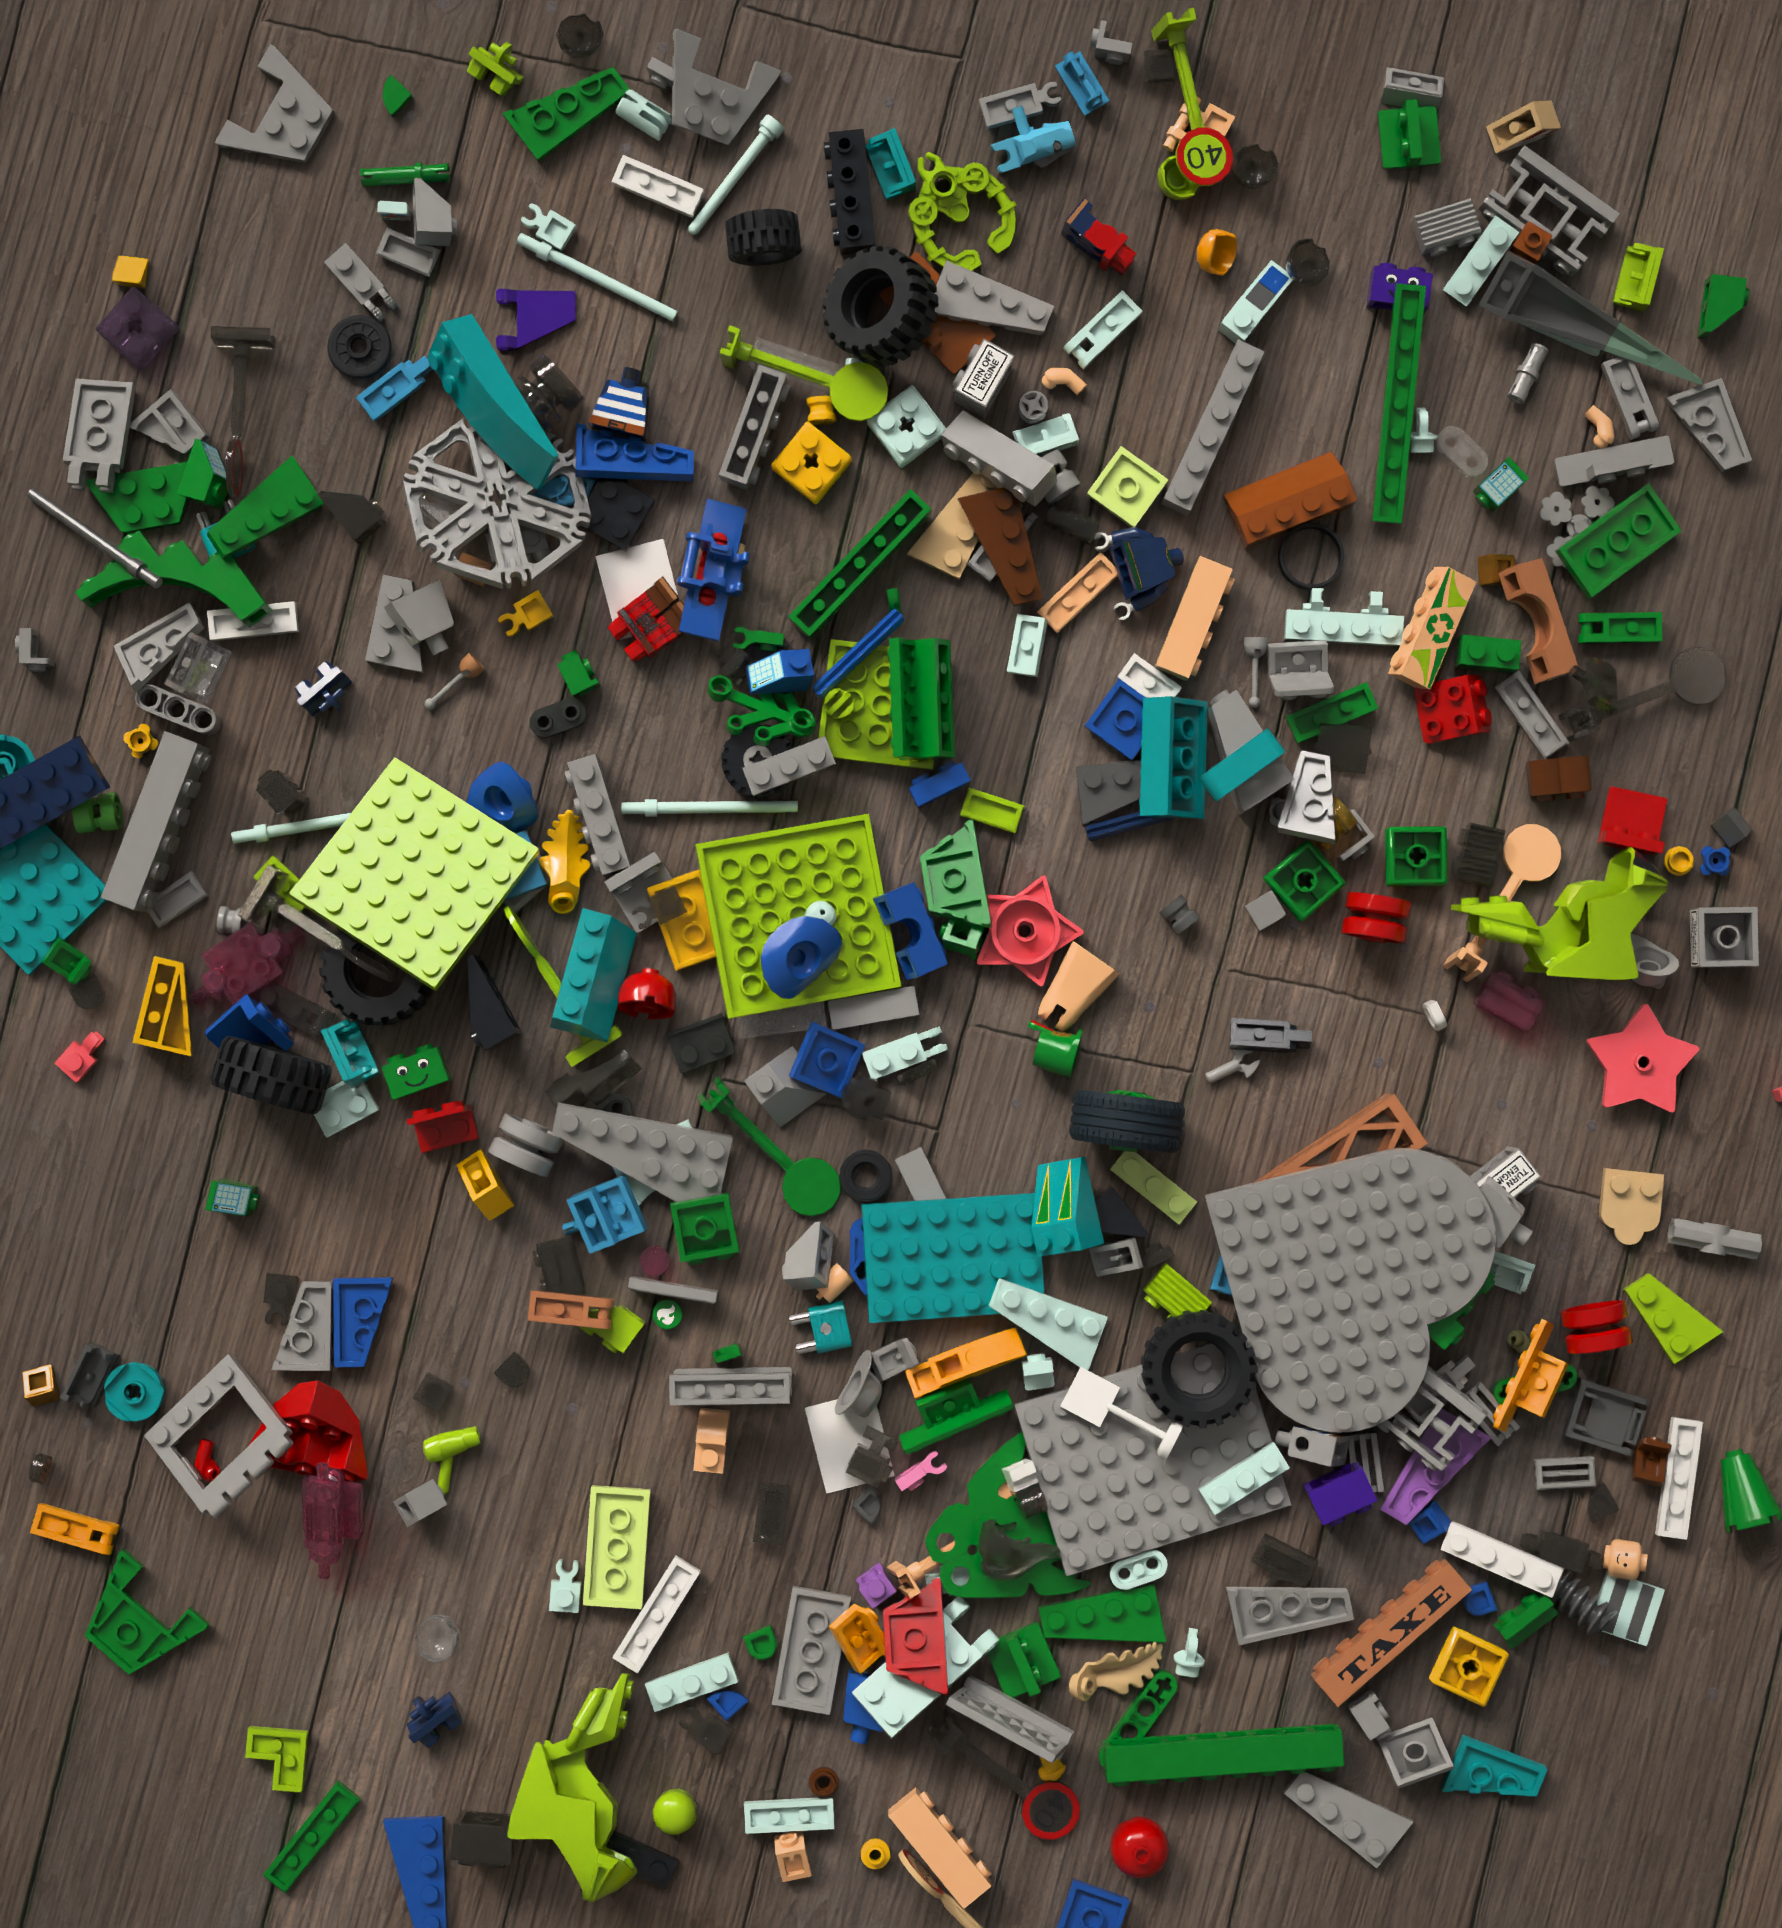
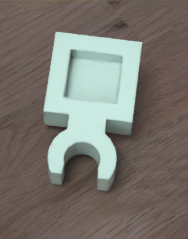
(552, 228)
(565, 1593)

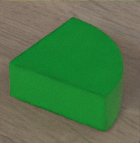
(395, 95)
(893, 599)
(727, 1352)

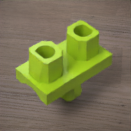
(484, 60)

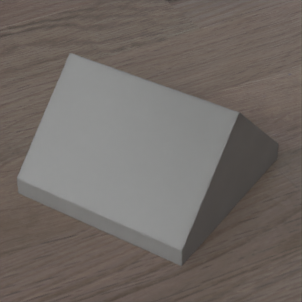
(1415, 1753)

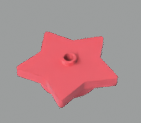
(1047, 931)
(1620, 1055)

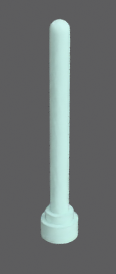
(768, 131)

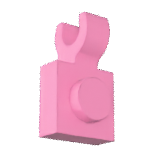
(913, 1476)

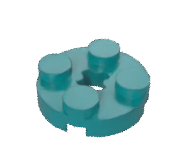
(137, 1408)

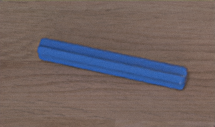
(858, 653)

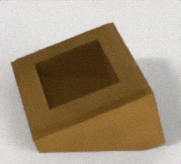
(1491, 565)
(40, 1386)

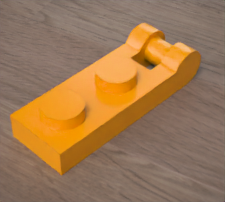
(73, 1528)

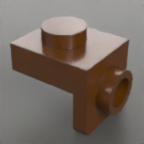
(1650, 1461)

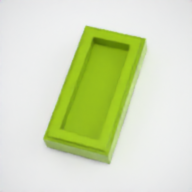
(992, 810)

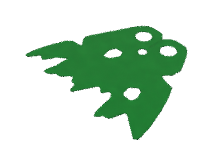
(965, 1525)

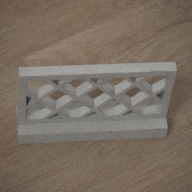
(1011, 1719)

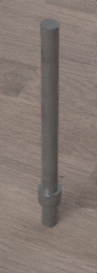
(133, 566)

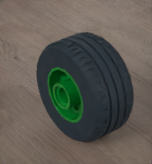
(1127, 1121)

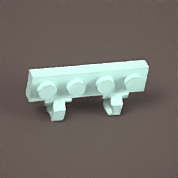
(1369, 627)

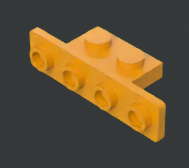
(1535, 1380)

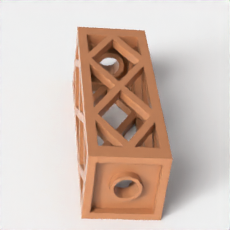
(1344, 1134)

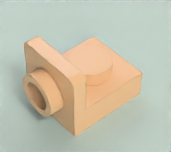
(792, 1856)

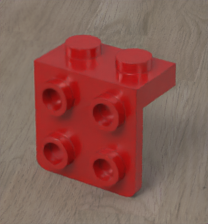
(1453, 709)

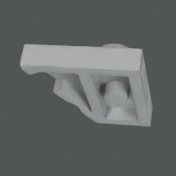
(170, 423)

